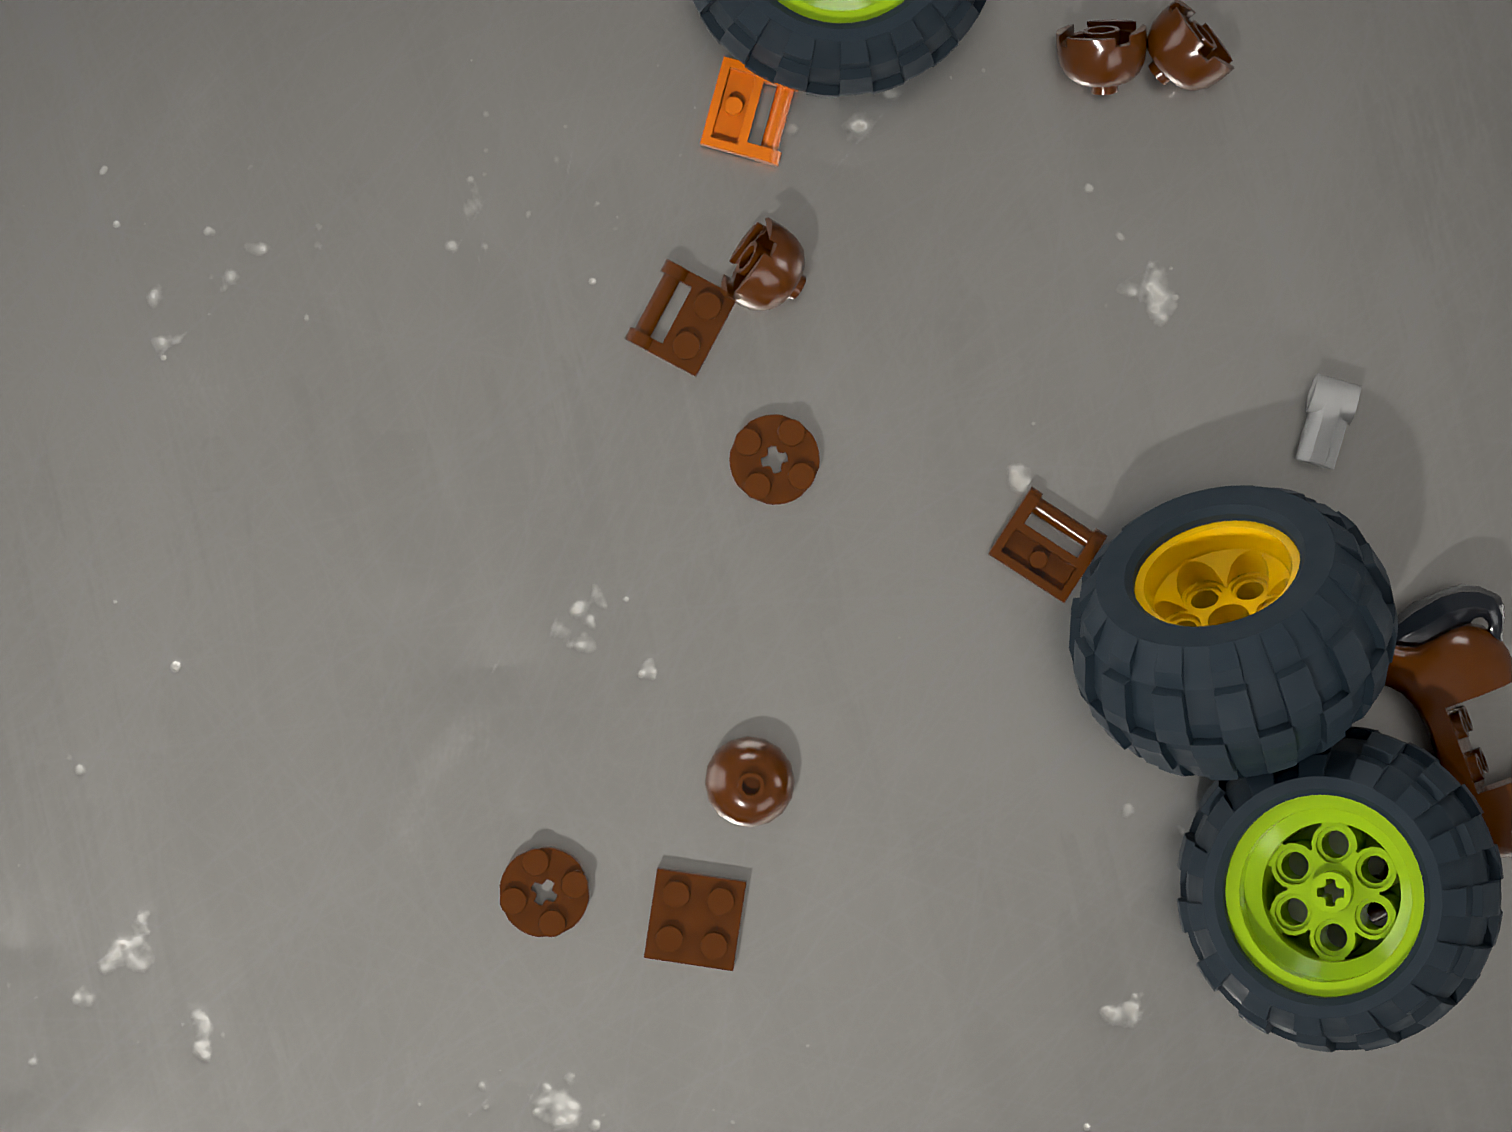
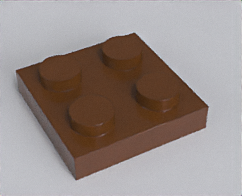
(695, 919)

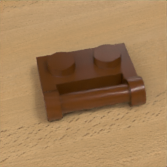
(695, 325)
(1040, 558)

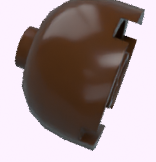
(1185, 50)
(1102, 54)
(767, 268)
(749, 781)

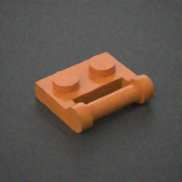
(734, 112)

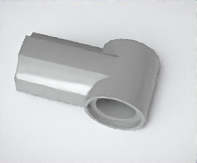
(1329, 410)

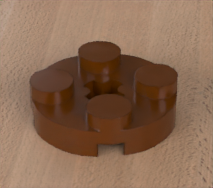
(788, 437)
(551, 917)

